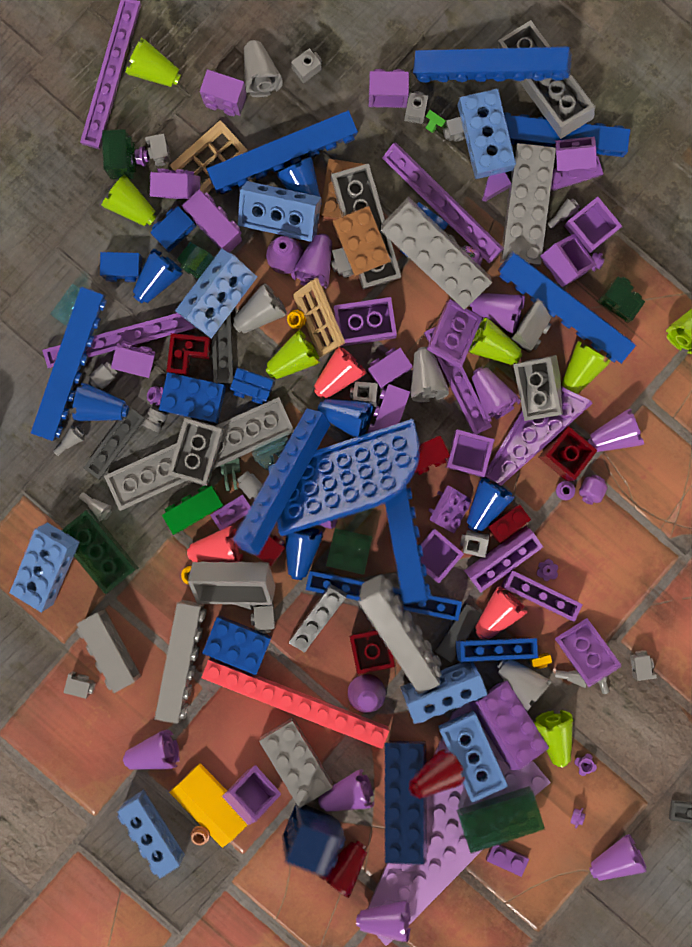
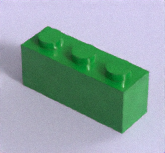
(192, 509)

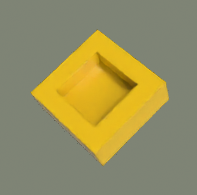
(541, 662)

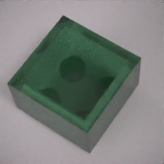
(118, 154)
(349, 551)

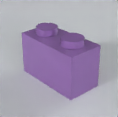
(576, 154)
(133, 359)
(390, 367)

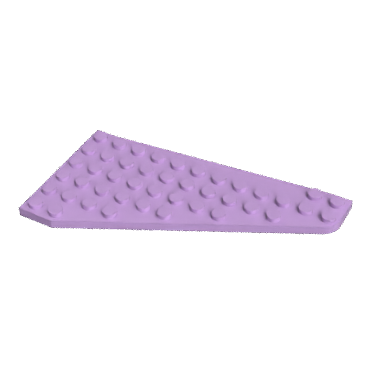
(445, 838)

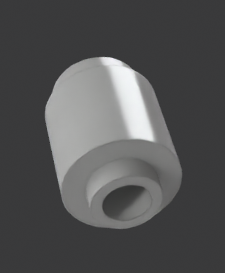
(102, 376)
(249, 485)

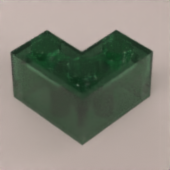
(194, 260)
(621, 300)

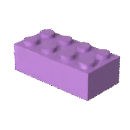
(509, 726)

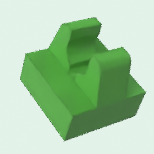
(435, 120)

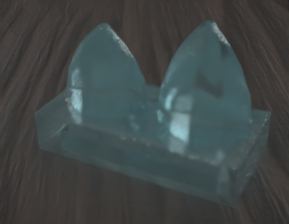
(65, 306)
(264, 455)

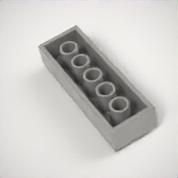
(559, 101)
(356, 191)
(528, 202)
(436, 253)
(400, 633)
(179, 661)

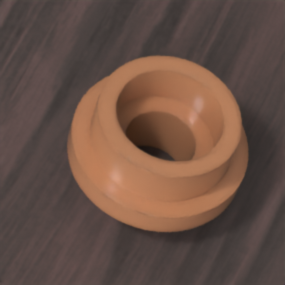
(197, 838)

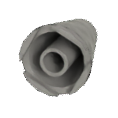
(260, 71)
(259, 310)
(427, 377)
(524, 681)

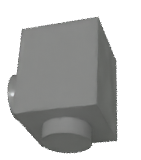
(306, 65)
(416, 107)
(341, 263)
(263, 618)

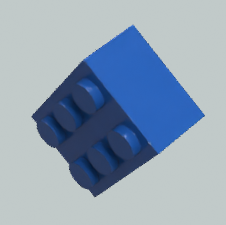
(192, 398)
(237, 645)

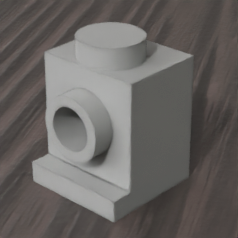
(454, 130)
(159, 149)
(364, 387)
(476, 549)
(642, 666)
(79, 685)

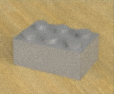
(196, 452)

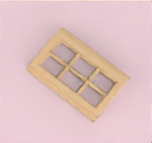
(201, 144)
(327, 314)

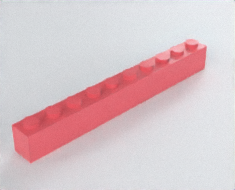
(296, 702)

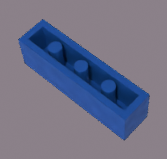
(496, 649)

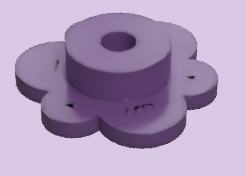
(542, 571)

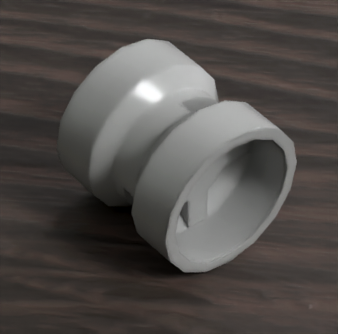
(154, 420)

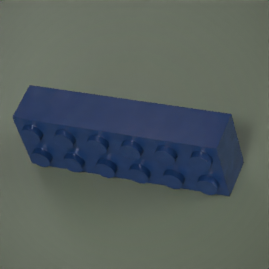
(403, 812)

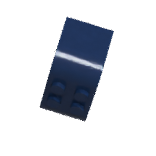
(312, 840)

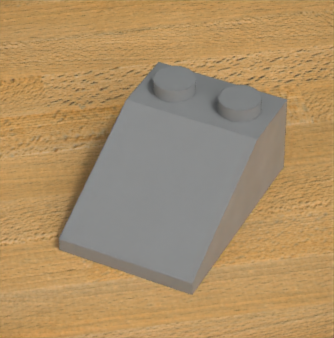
(532, 326)
(539, 387)

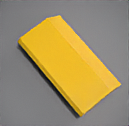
(202, 798)

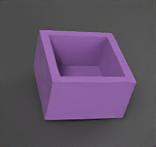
(388, 88)
(223, 93)
(173, 184)
(593, 225)
(567, 260)
(469, 453)
(439, 555)
(251, 795)

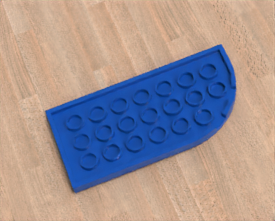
(352, 477)

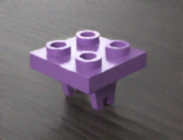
(450, 509)

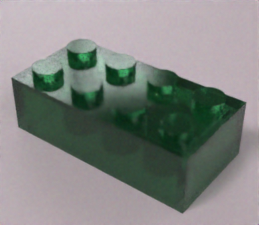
(100, 552)
(500, 819)

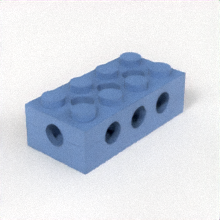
(494, 124)
(279, 211)
(216, 293)
(44, 567)
(452, 682)
(485, 760)
(151, 834)

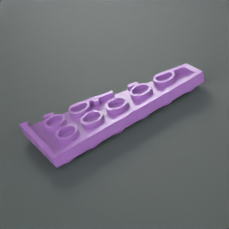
(531, 436)

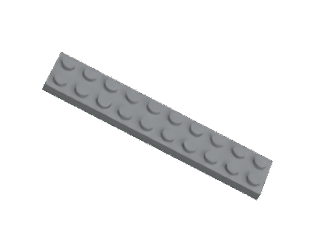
(241, 436)

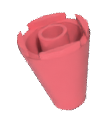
(338, 373)
(216, 548)
(499, 614)

